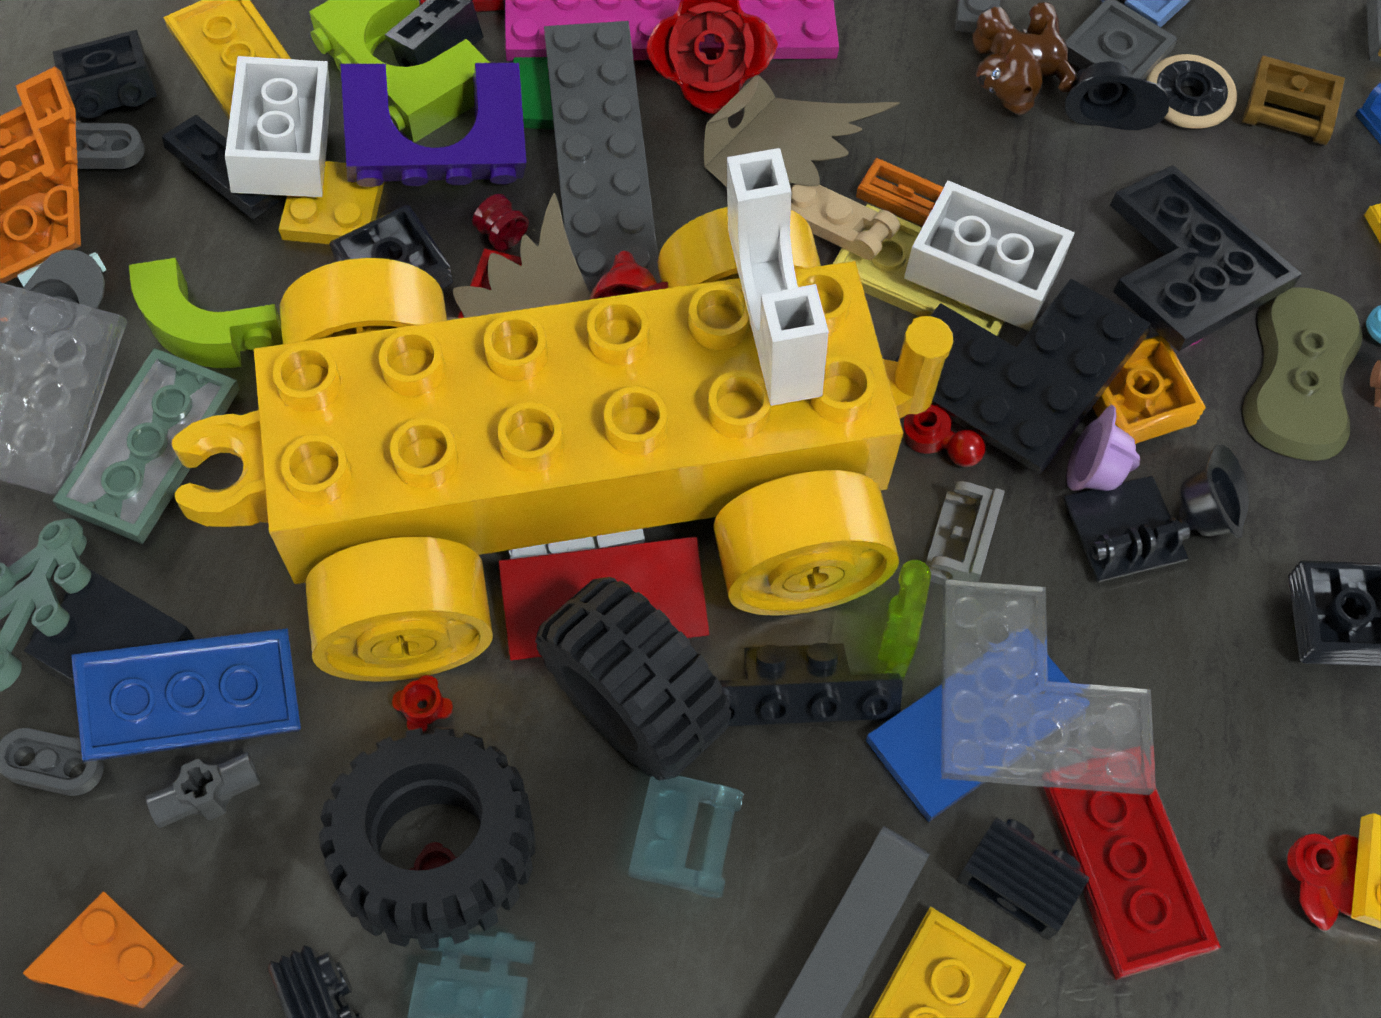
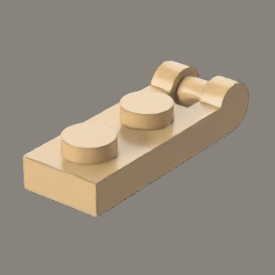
(843, 220)

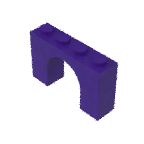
(381, 153)

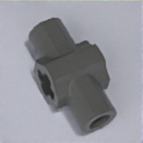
(183, 795)

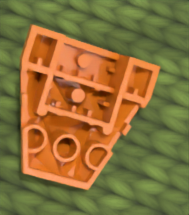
(38, 175)

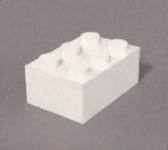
(278, 127)
(988, 255)

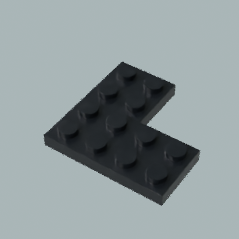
(1210, 263)
(1042, 390)

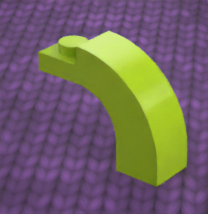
(195, 333)

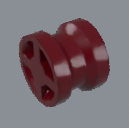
(500, 222)

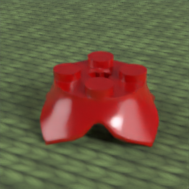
(710, 84)

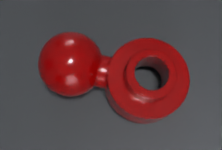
(963, 447)

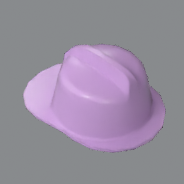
(1102, 455)

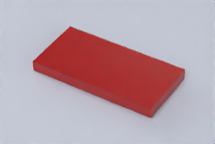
(660, 570)
(1137, 879)

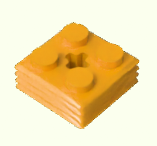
(1169, 394)

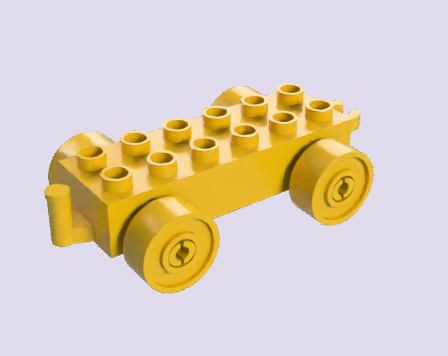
(423, 440)

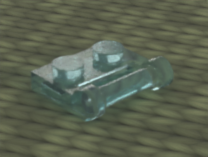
(668, 829)

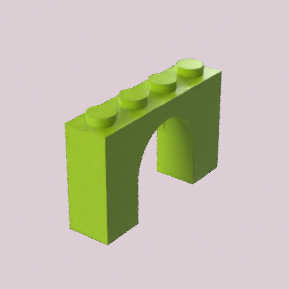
(418, 95)

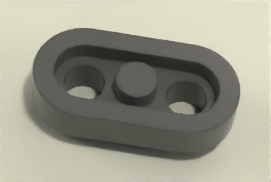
(108, 145)
(52, 762)

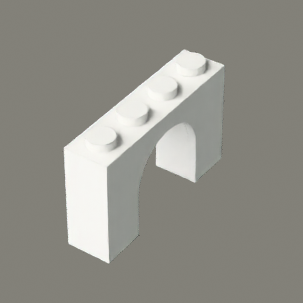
(783, 317)

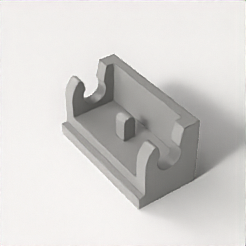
(963, 533)

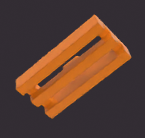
(898, 199)

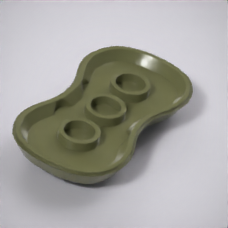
(1299, 393)

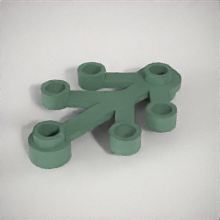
(60, 545)

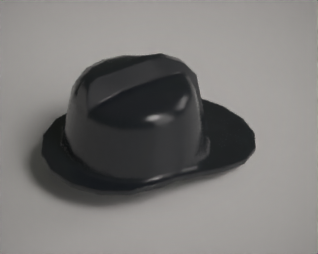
(1115, 99)
(1216, 496)

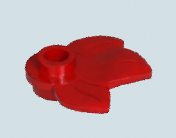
(1326, 886)

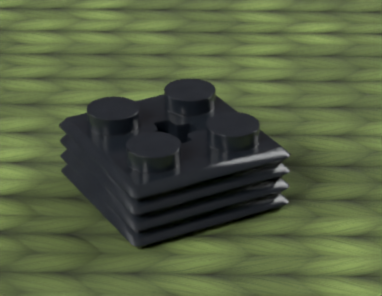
(398, 238)
(1322, 627)
(311, 985)

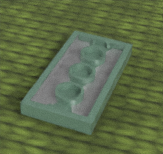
(131, 462)

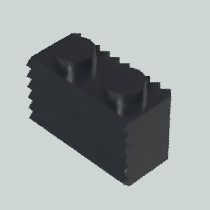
(1024, 877)

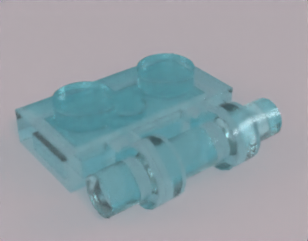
(464, 993)

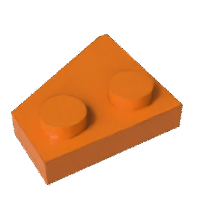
(106, 957)

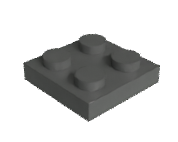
(1122, 37)

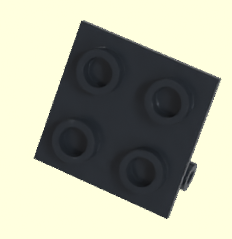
(1127, 529)

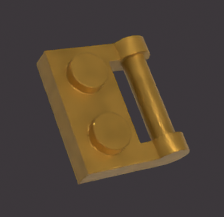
(1296, 89)

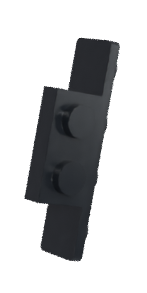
(808, 687)

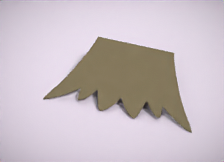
(796, 127)
(544, 278)

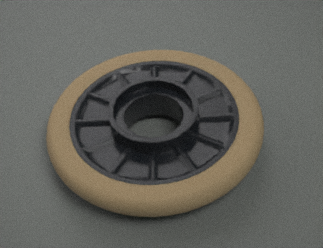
(1213, 82)

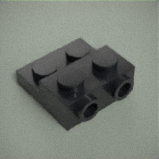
(106, 74)

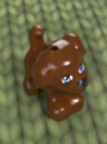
(1021, 57)

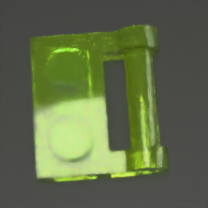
(905, 618)

